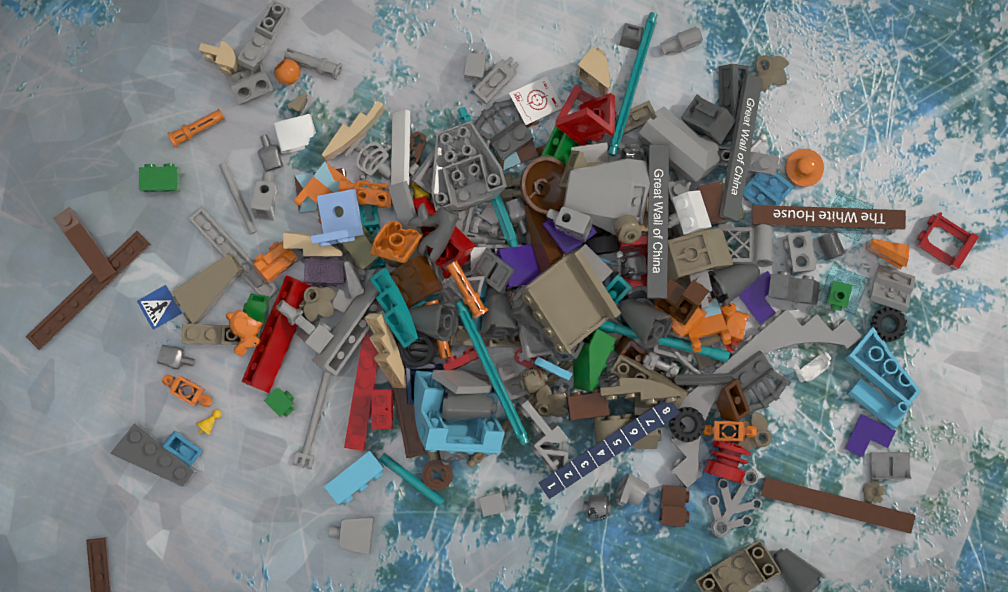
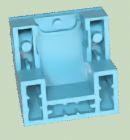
(468, 436)

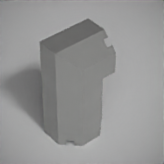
(688, 152)

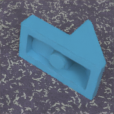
(182, 447)

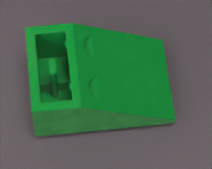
(592, 360)

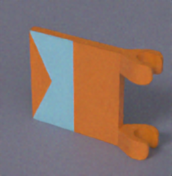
(323, 182)
(710, 325)

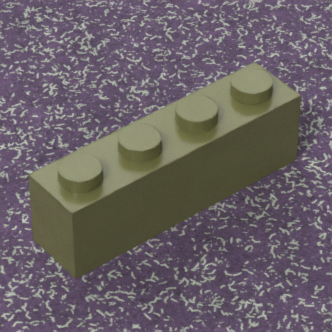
(360, 247)

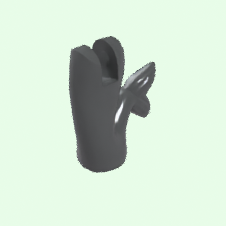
(439, 238)

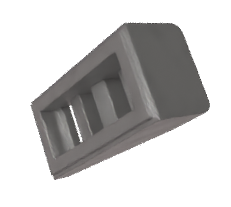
(354, 281)

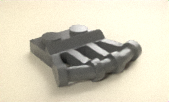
(511, 137)
(753, 372)

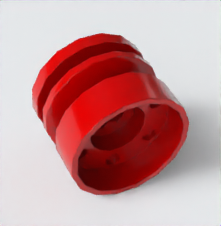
(727, 461)

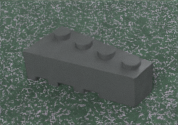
(147, 452)

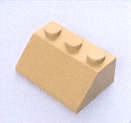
(595, 71)

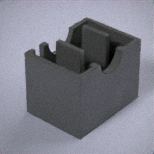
(708, 119)

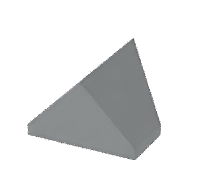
(453, 292)

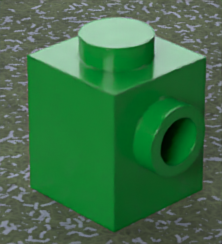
(838, 295)
(257, 307)
(281, 402)

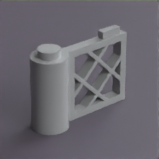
(760, 244)

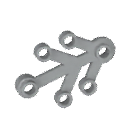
(732, 506)

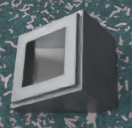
(631, 36)

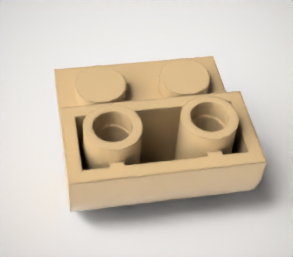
(223, 57)

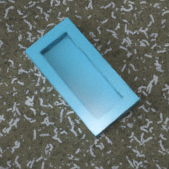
(553, 368)

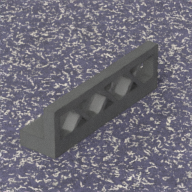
(729, 91)
(536, 329)

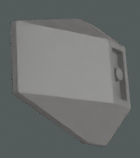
(464, 169)
(609, 191)

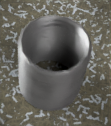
(831, 245)

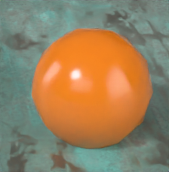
(287, 72)

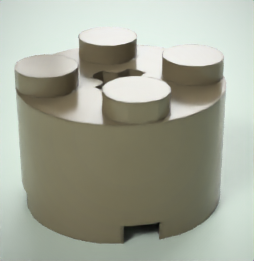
(609, 424)

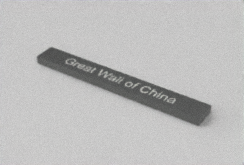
(741, 148)
(658, 222)

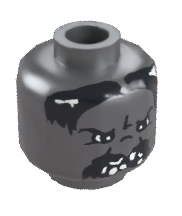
(633, 265)
(597, 507)

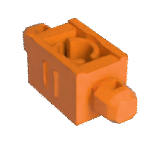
(204, 400)
(750, 431)

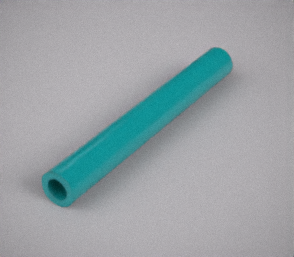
(411, 479)

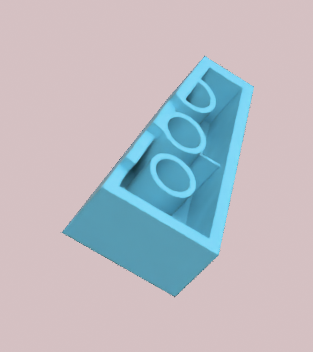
(883, 369)

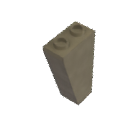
(206, 288)

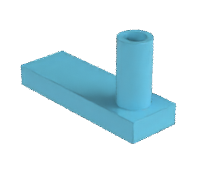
(878, 404)

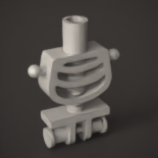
(380, 166)

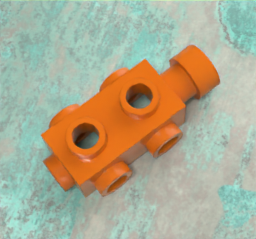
(373, 195)

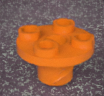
(804, 167)

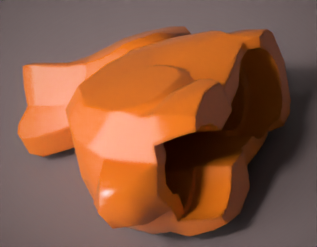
(735, 321)
(246, 329)

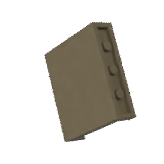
(569, 301)

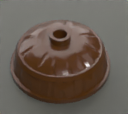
(547, 174)

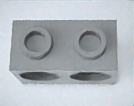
(249, 81)
(805, 252)

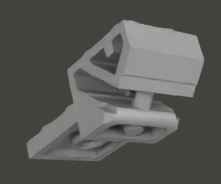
(545, 440)

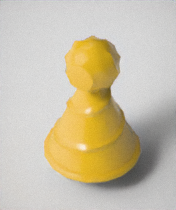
(418, 192)
(207, 424)

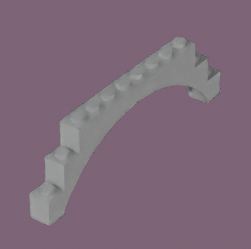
(777, 334)

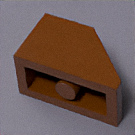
(732, 402)

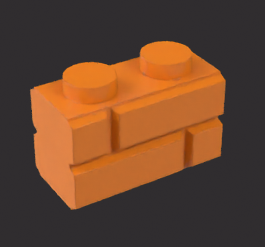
(274, 262)

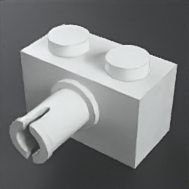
(689, 213)

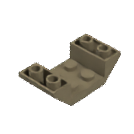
(697, 253)
(740, 570)

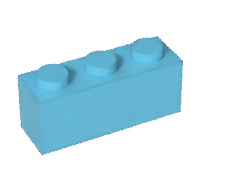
(355, 478)

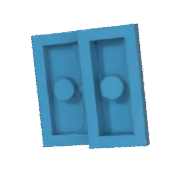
(767, 189)

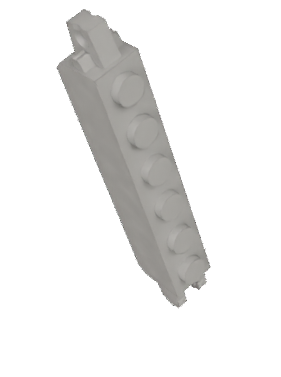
(674, 189)

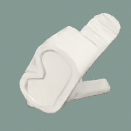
(813, 368)

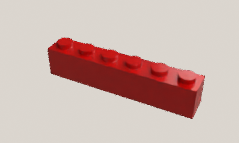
(274, 338)
(362, 396)

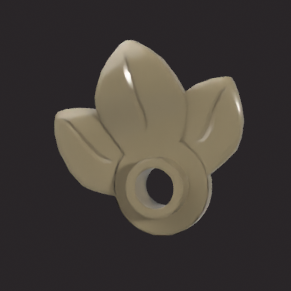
(773, 73)
(321, 304)
(553, 403)
(761, 424)

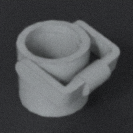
(630, 490)

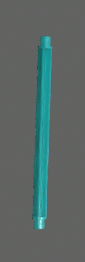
(632, 84)
(497, 203)
(492, 372)

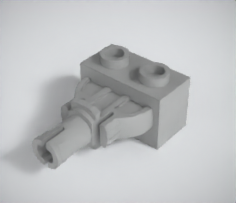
(314, 333)

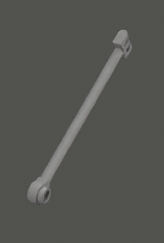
(313, 423)

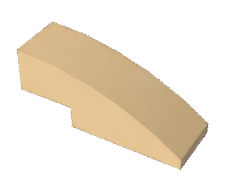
(300, 240)

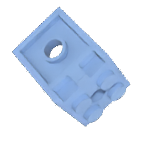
(337, 228)

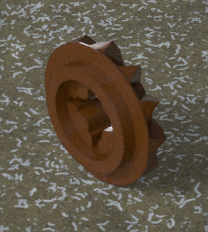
(428, 474)

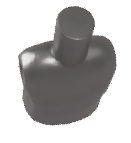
(269, 155)
(516, 213)
(173, 357)

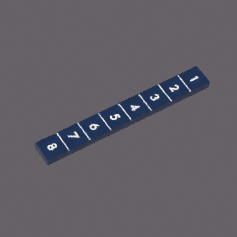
(608, 448)

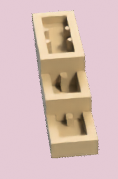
(348, 136)
(388, 353)

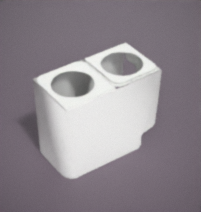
(294, 133)

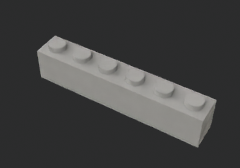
(349, 330)

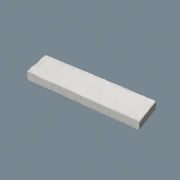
(400, 147)

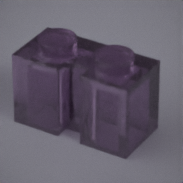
(324, 271)

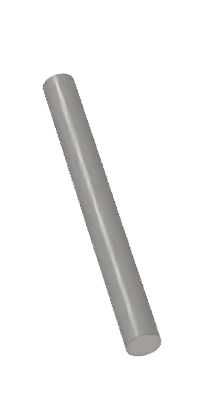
(238, 199)

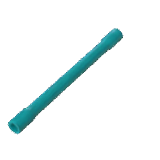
(713, 353)

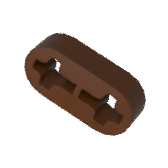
(420, 148)

